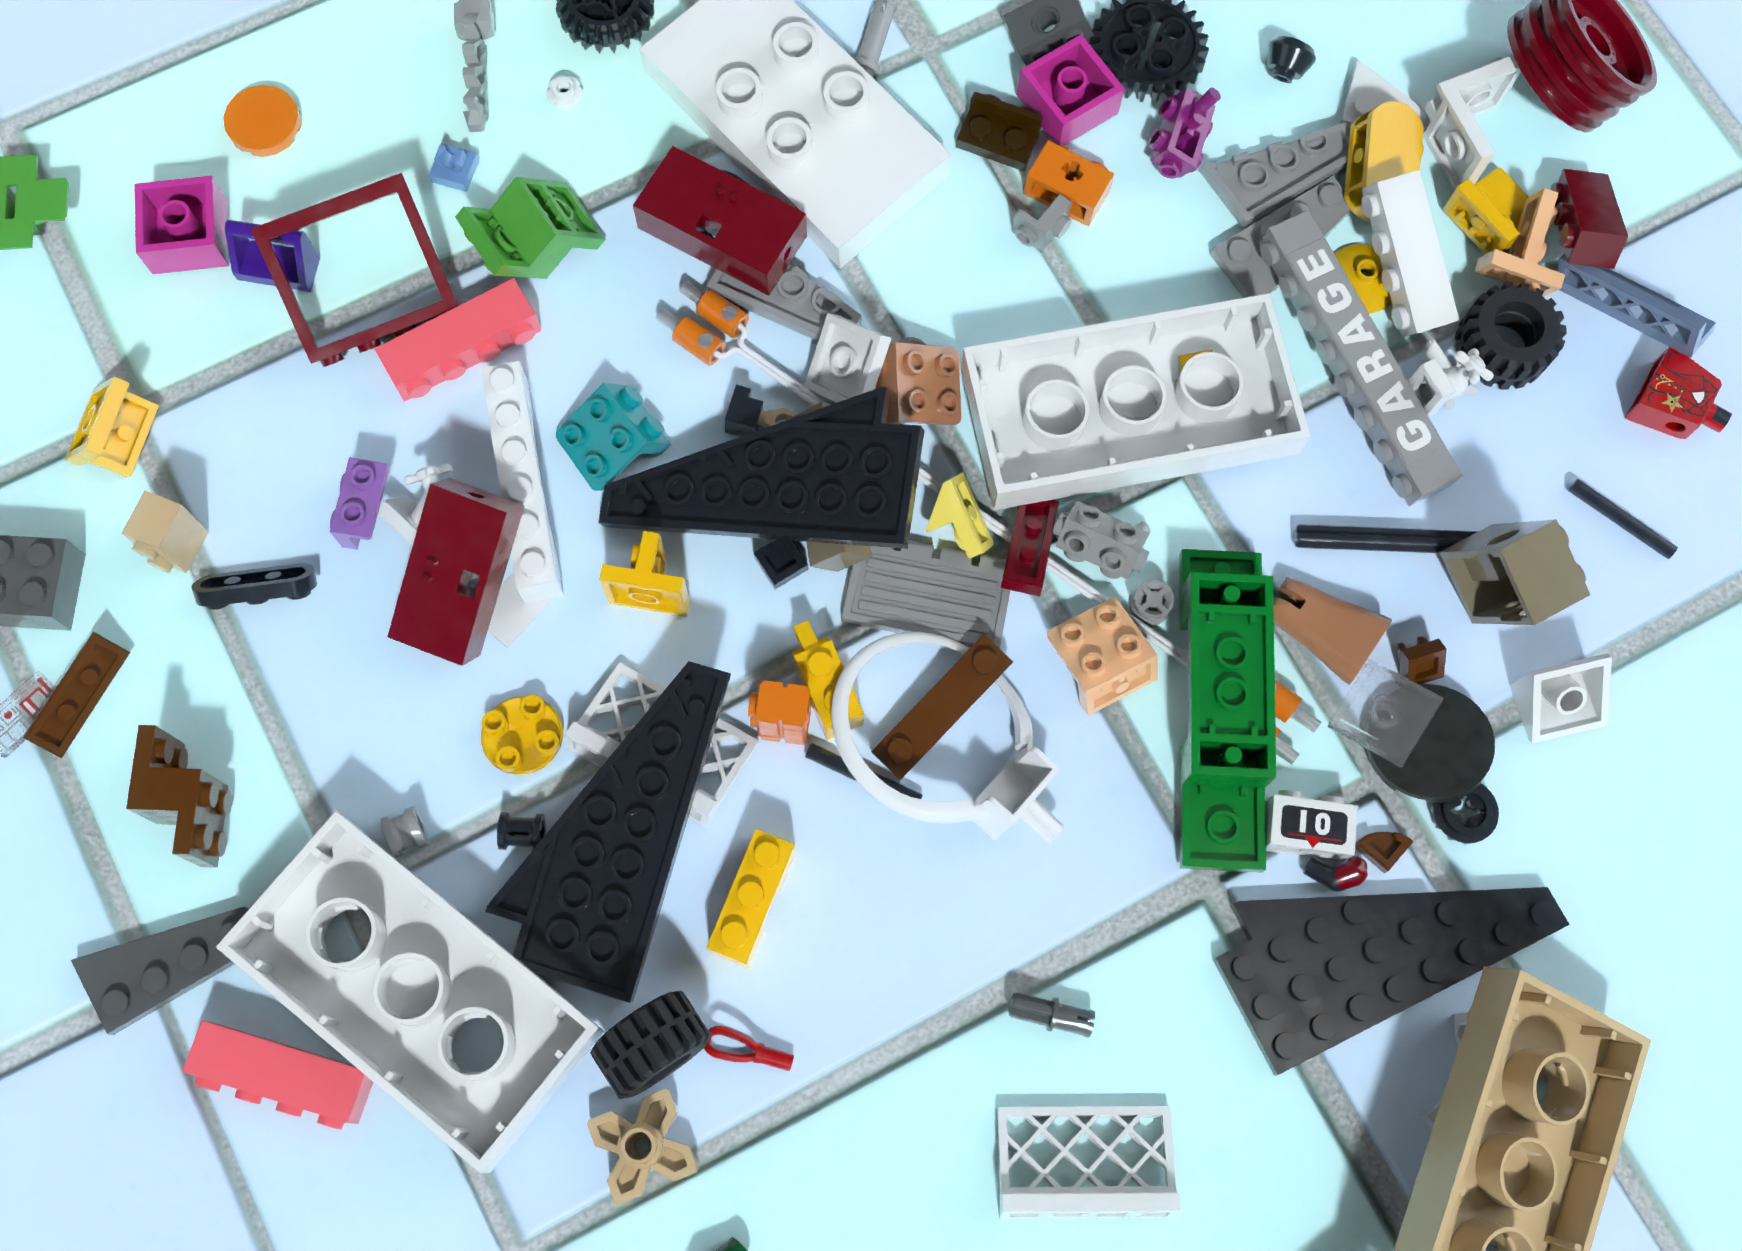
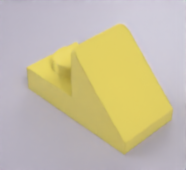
(959, 506)

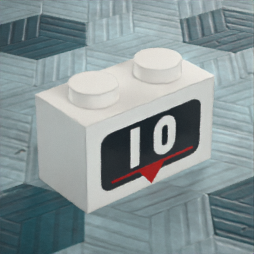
(1310, 826)

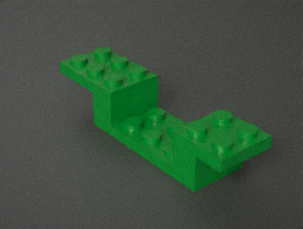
(1230, 709)

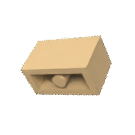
(164, 533)

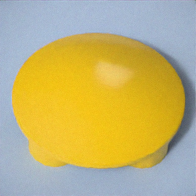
(521, 735)

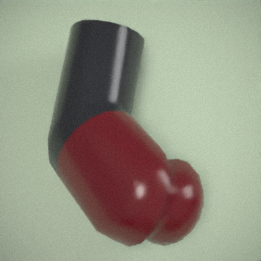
(1338, 877)

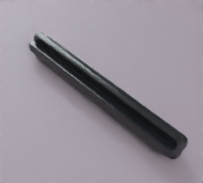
(1376, 538)

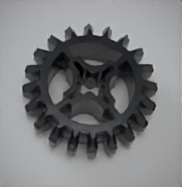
(605, 21)

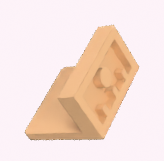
(1104, 654)

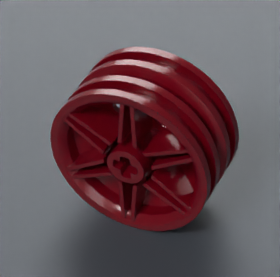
(1582, 58)

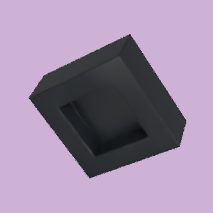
(780, 562)

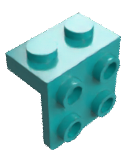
(610, 433)

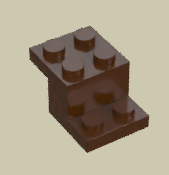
(180, 796)

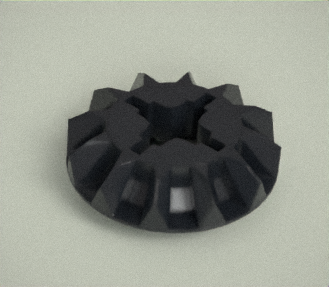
(1477, 826)

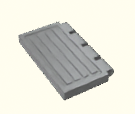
(928, 594)

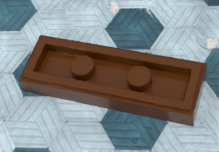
(76, 694)

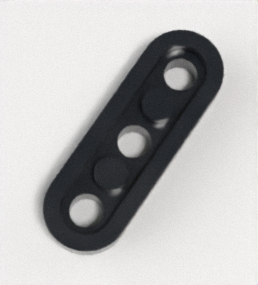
(254, 585)

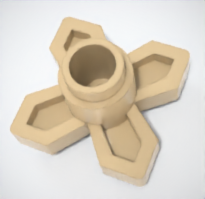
(621, 1136)

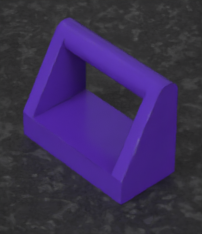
(248, 265)

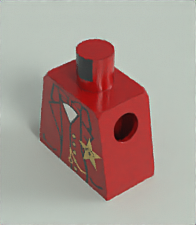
(1678, 397)

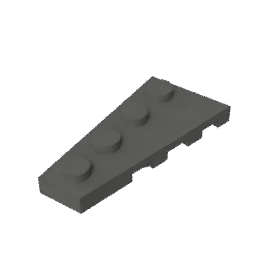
(154, 970)

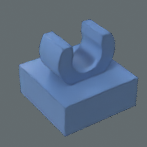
(454, 167)

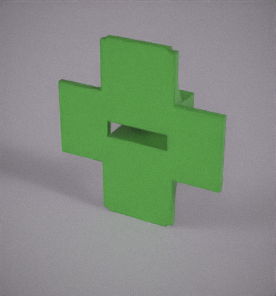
(32, 205)

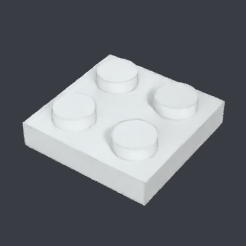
(846, 359)

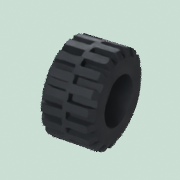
(1526, 314)
(650, 1044)

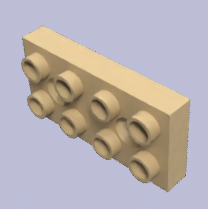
(1497, 1159)

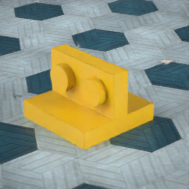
(112, 429)
(647, 584)

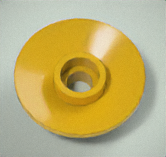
(1369, 288)

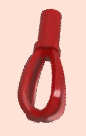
(760, 1053)

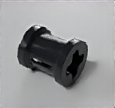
(520, 830)

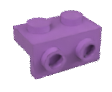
(358, 501)

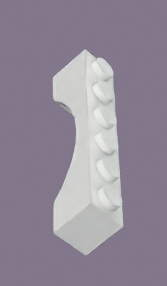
(519, 480)

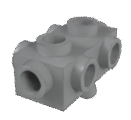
(1102, 540)

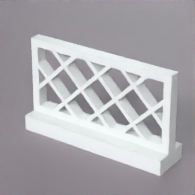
(599, 746)
(1095, 1201)

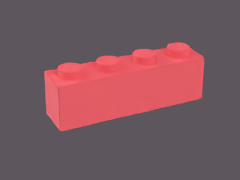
(459, 340)
(278, 1073)

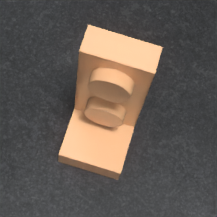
(1527, 249)

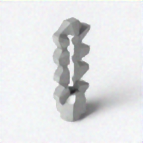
(474, 24)

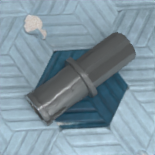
(1051, 1014)

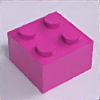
(1070, 90)
(181, 224)

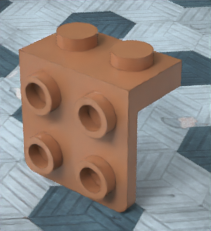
(922, 384)

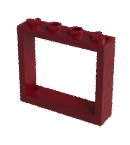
(328, 209)

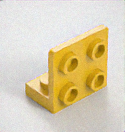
(1488, 210)

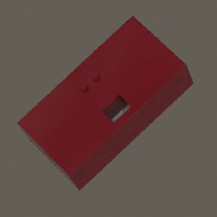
(720, 220)
(455, 571)

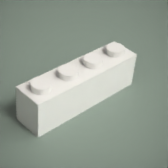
(1409, 253)

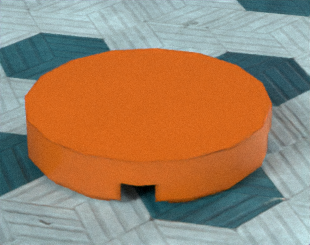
(262, 120)

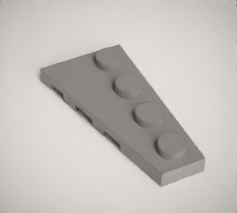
(1272, 177)
(1241, 255)
(792, 303)

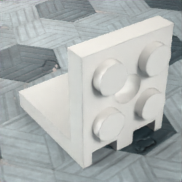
(1451, 122)

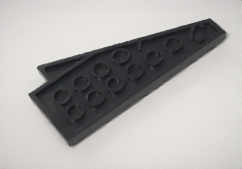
(606, 863)

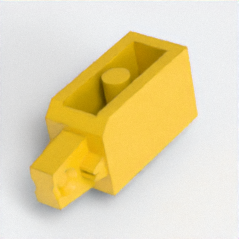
(819, 669)

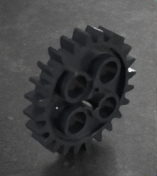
(1179, 57)

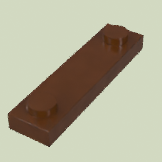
(942, 707)

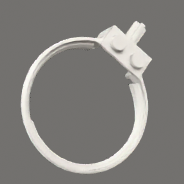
(1000, 804)

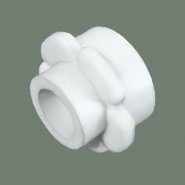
(564, 100)

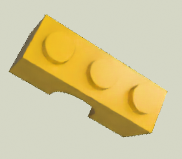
(750, 898)

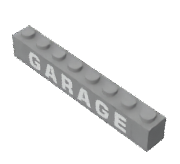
(1358, 359)

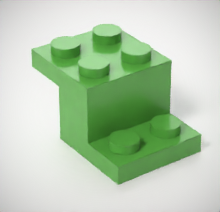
(529, 228)

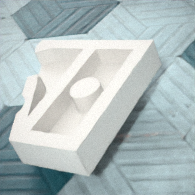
(1368, 91)

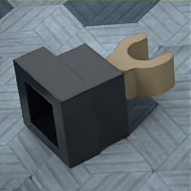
(747, 413)

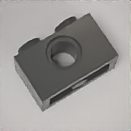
(1032, 19)

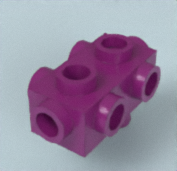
(1183, 131)

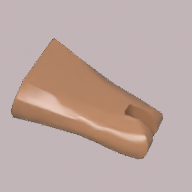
(1329, 627)

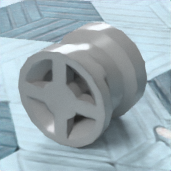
(1157, 596)
(404, 831)

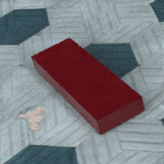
(1029, 547)

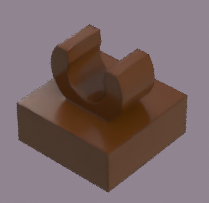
(1422, 662)

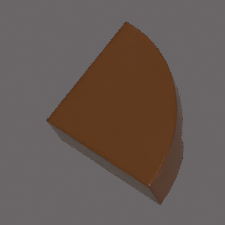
(1383, 848)

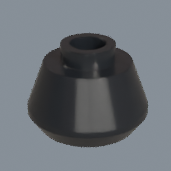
(1289, 58)

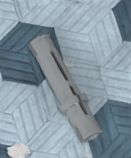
(875, 36)

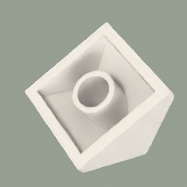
(1564, 698)

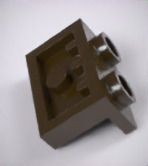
(1000, 131)

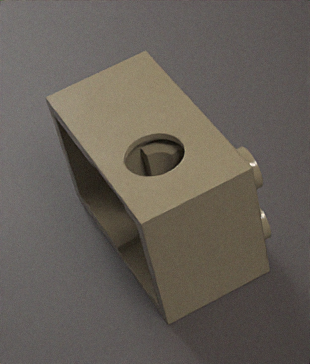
(1515, 573)

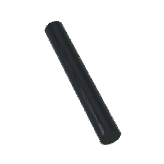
(1623, 519)
(834, 762)

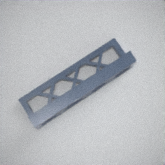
(1636, 306)

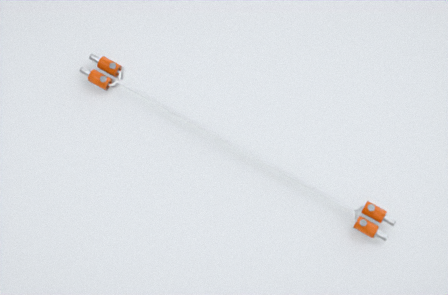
(733, 321)

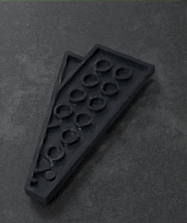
(806, 479)
(1349, 962)

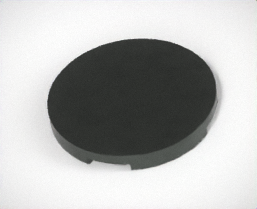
(1449, 755)

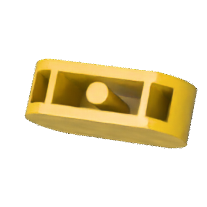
(1381, 147)

